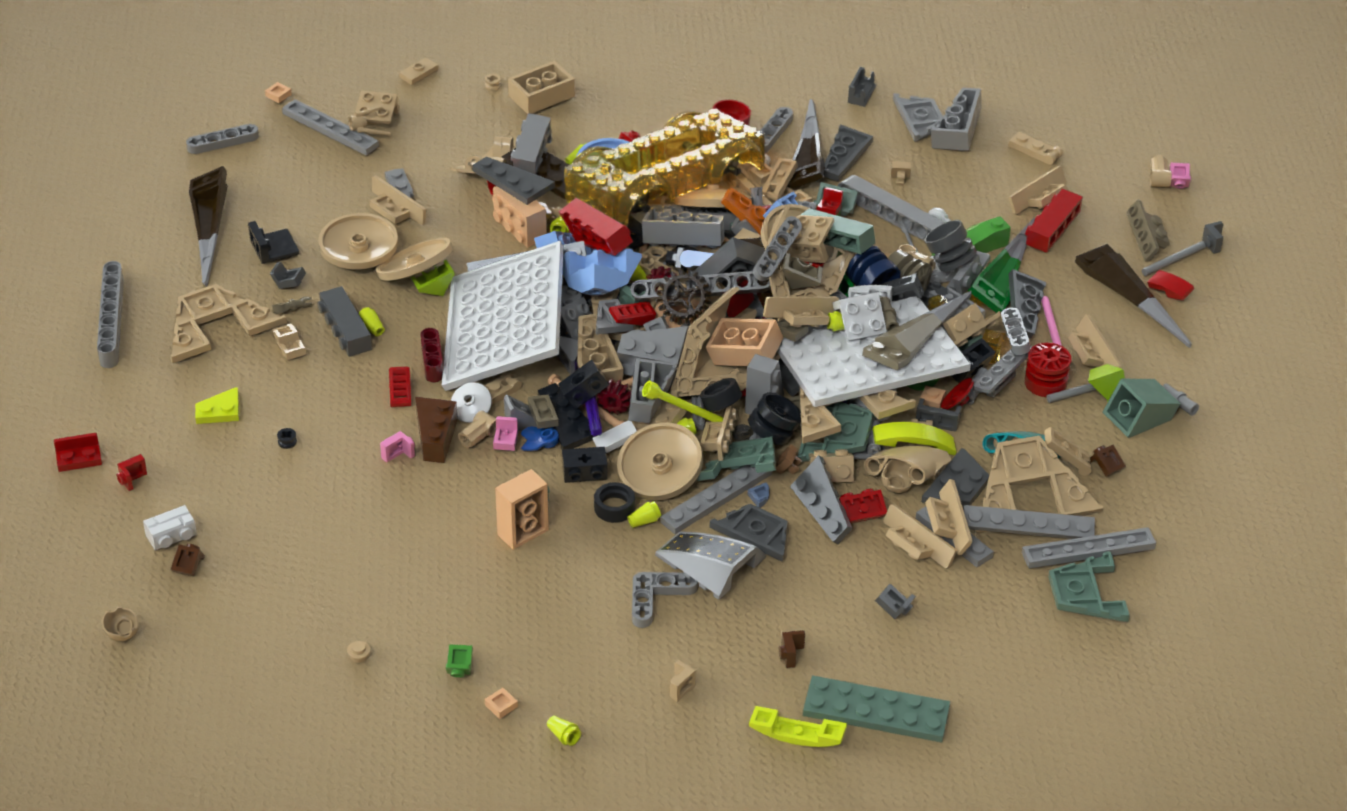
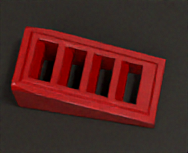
(633, 313)
(400, 386)

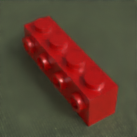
(1053, 220)

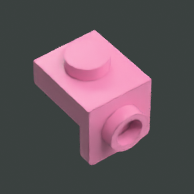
(1180, 175)
(506, 433)
(396, 445)

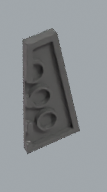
(514, 181)
(1026, 296)

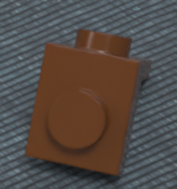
(790, 643)

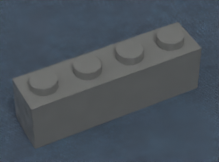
(344, 321)

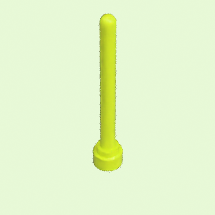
(653, 391)

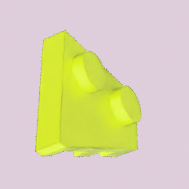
(218, 408)

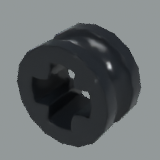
(286, 438)

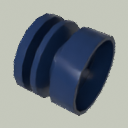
(872, 268)

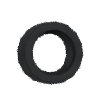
(721, 394)
(614, 490)

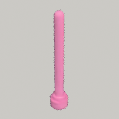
(1050, 320)

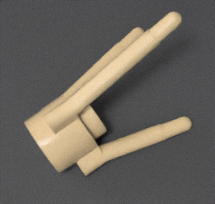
(359, 123)

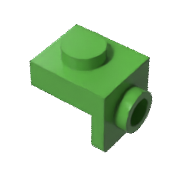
(459, 660)

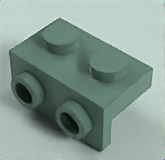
(848, 201)

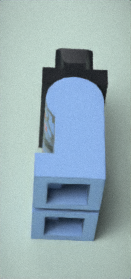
(686, 259)

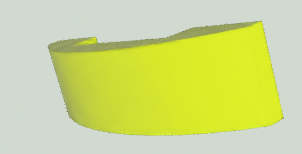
(911, 432)
(796, 731)

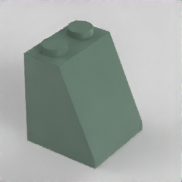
(1140, 406)

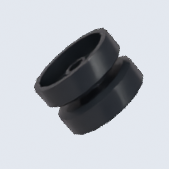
(775, 418)

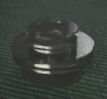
(742, 432)

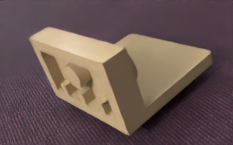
(373, 99)
(809, 242)

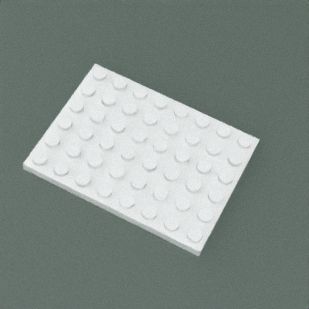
(503, 316)
(835, 370)

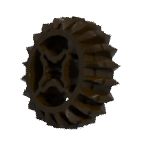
(675, 301)

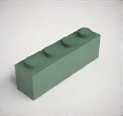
(847, 233)

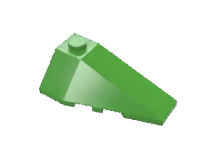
(989, 235)

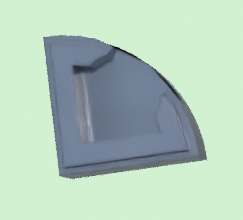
(759, 494)

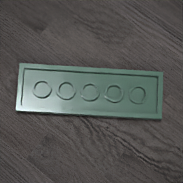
(876, 708)

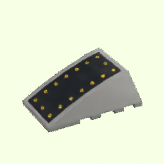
(709, 558)

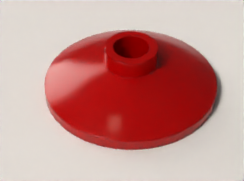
(958, 394)

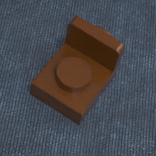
(1108, 459)
(187, 559)

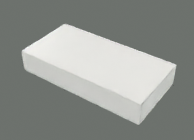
(615, 437)

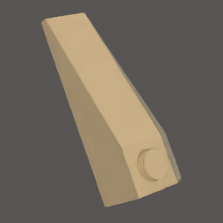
(597, 348)

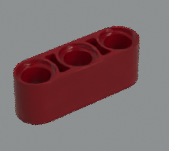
(431, 355)

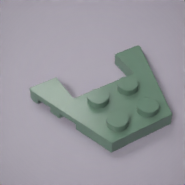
(854, 434)
(753, 452)
(1077, 589)

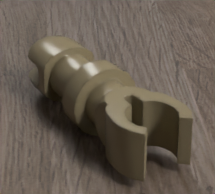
(291, 305)

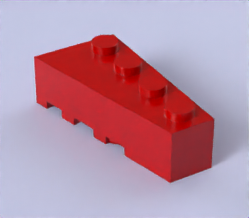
(595, 228)

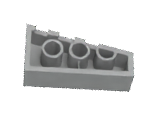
(959, 123)
(682, 228)

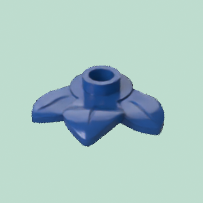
(539, 438)

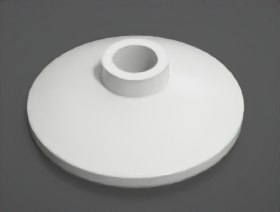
(480, 401)

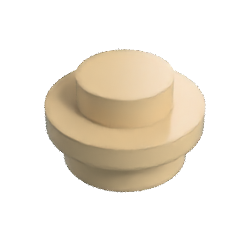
(358, 651)

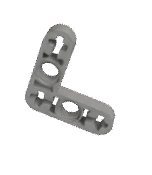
(653, 587)

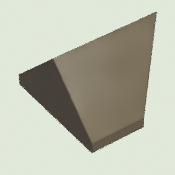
(800, 273)

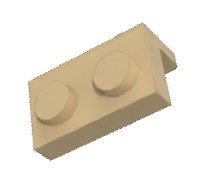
(838, 464)

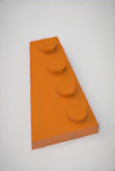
(744, 209)

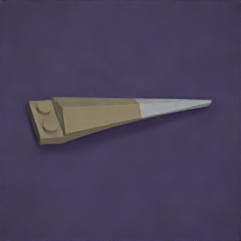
(902, 343)

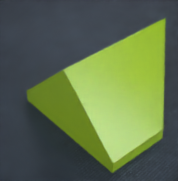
(435, 281)
(1106, 379)

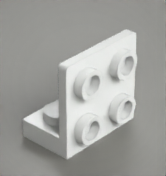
(861, 316)

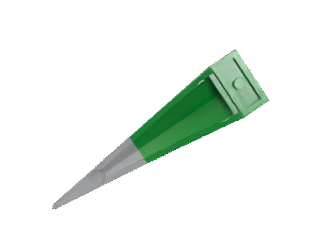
(993, 282)

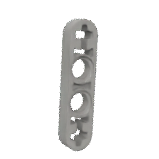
(776, 131)
(202, 143)
(778, 249)
(1015, 331)

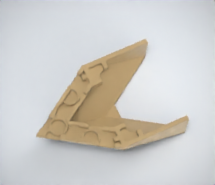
(831, 274)
(695, 365)

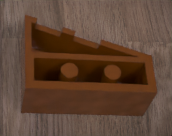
(436, 427)

